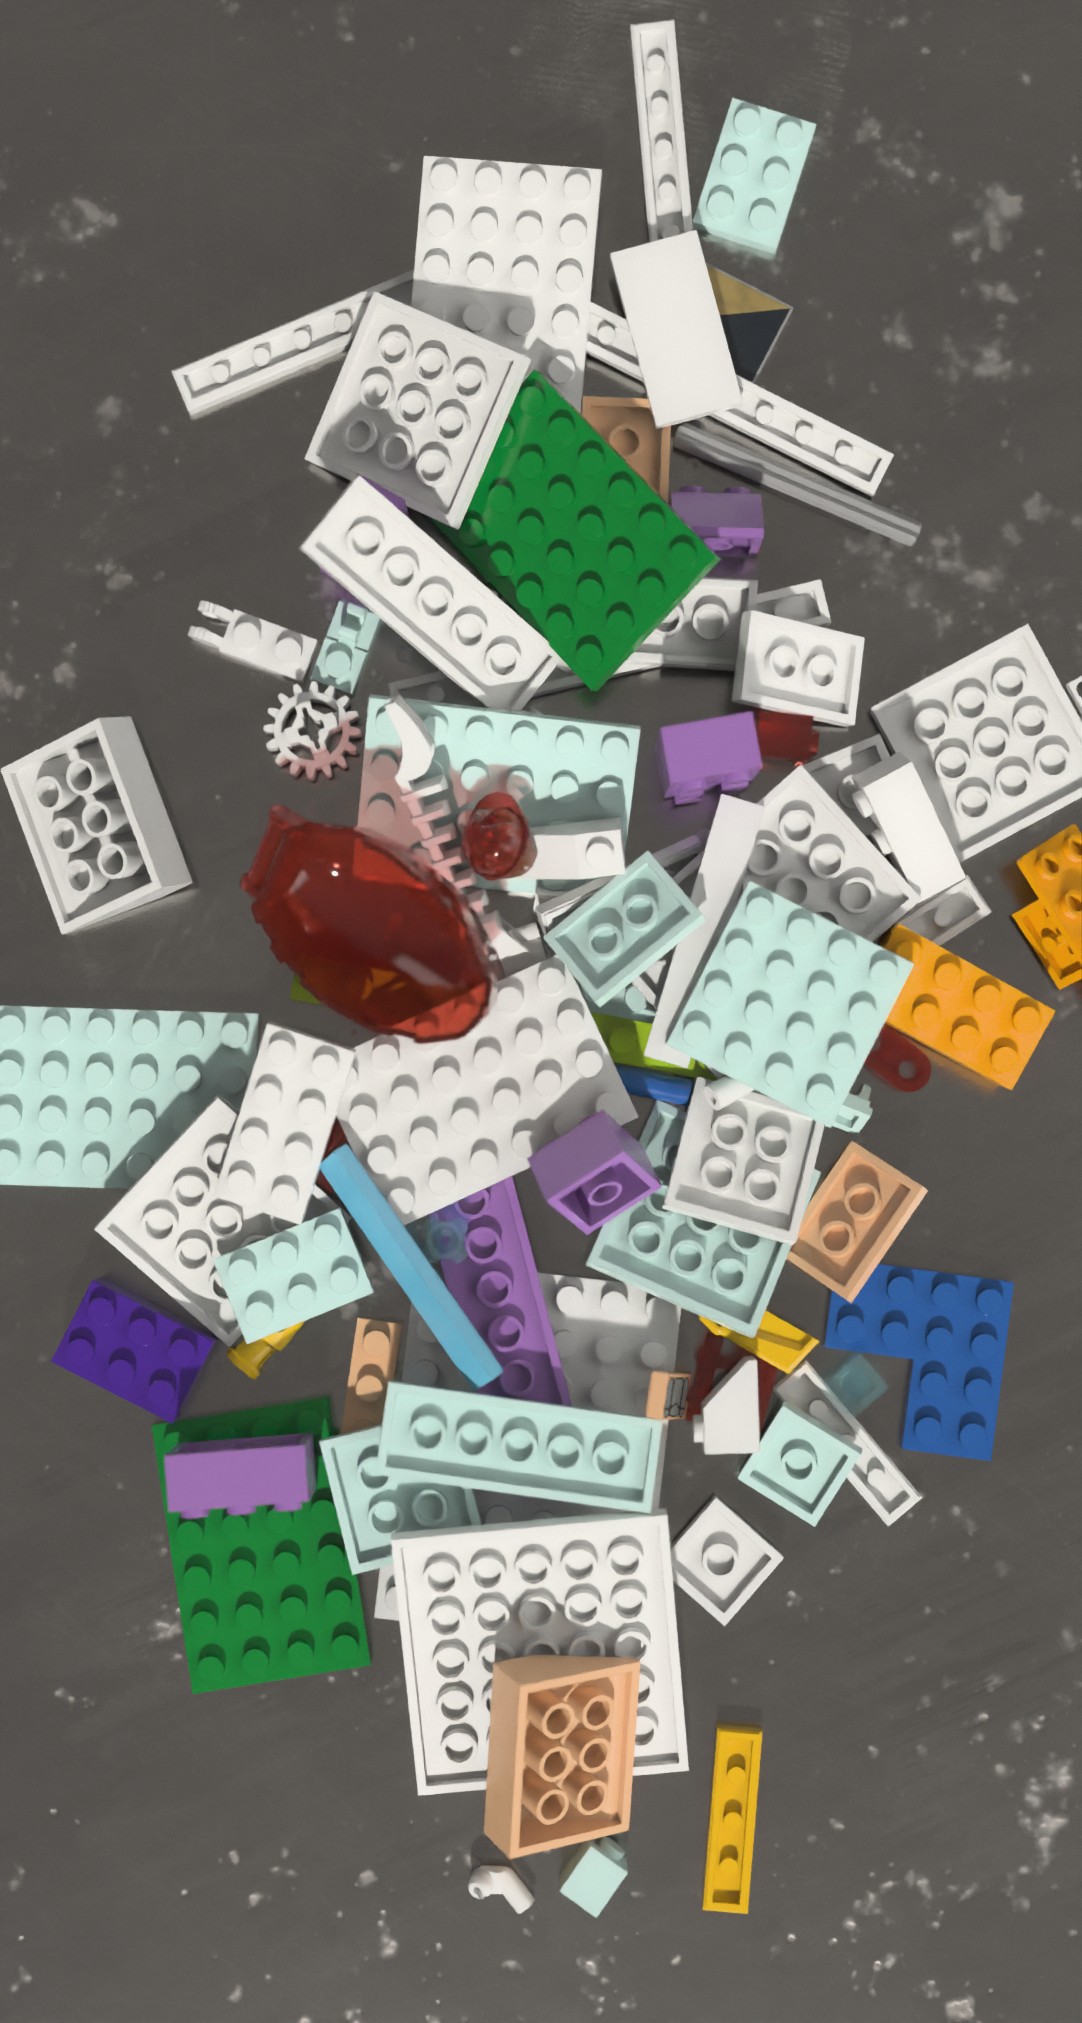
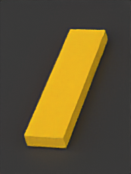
(732, 1819)

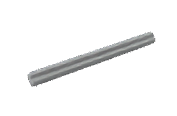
(796, 484)

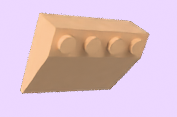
(560, 1750)

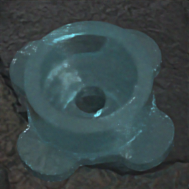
(436, 1230)

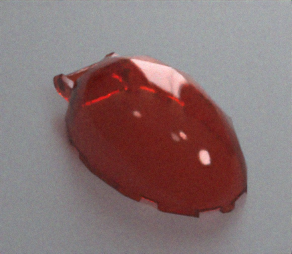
(372, 929)

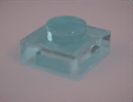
(856, 1383)

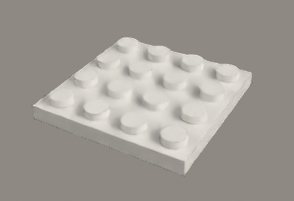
(418, 408)
(989, 741)
(177, 1226)

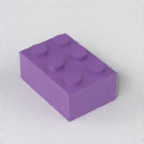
(707, 757)
(240, 1474)

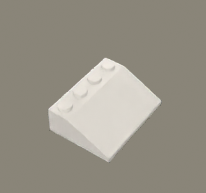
(96, 823)

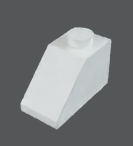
(731, 1413)

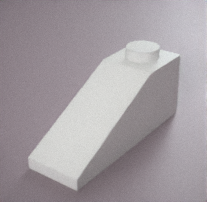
(578, 850)

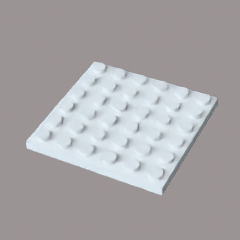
(533, 1590)

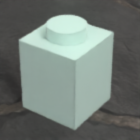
(594, 1874)

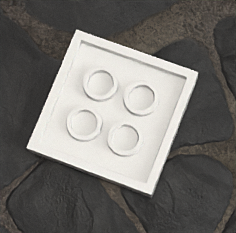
(744, 1165)

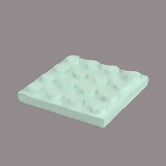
(790, 1004)
(687, 1259)

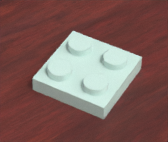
(800, 1463)

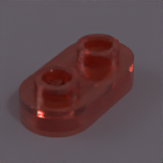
(888, 1056)

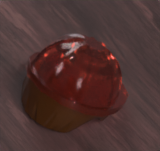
(498, 838)

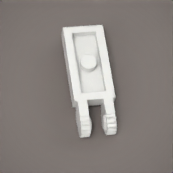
(258, 642)

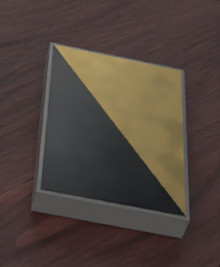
(749, 321)

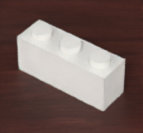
(907, 825)

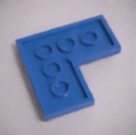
(956, 1345)

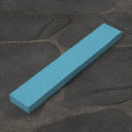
(410, 1268)

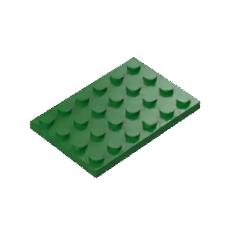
(576, 536)
(266, 1587)

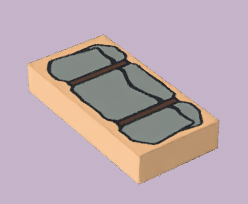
(667, 1395)

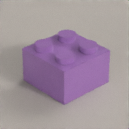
(594, 1172)

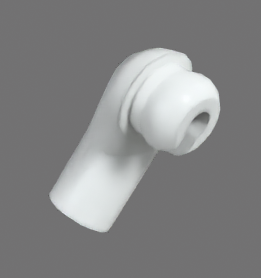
(500, 1880)

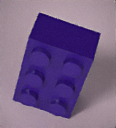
(135, 1349)

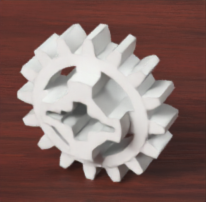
(332, 722)

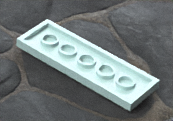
(519, 1446)

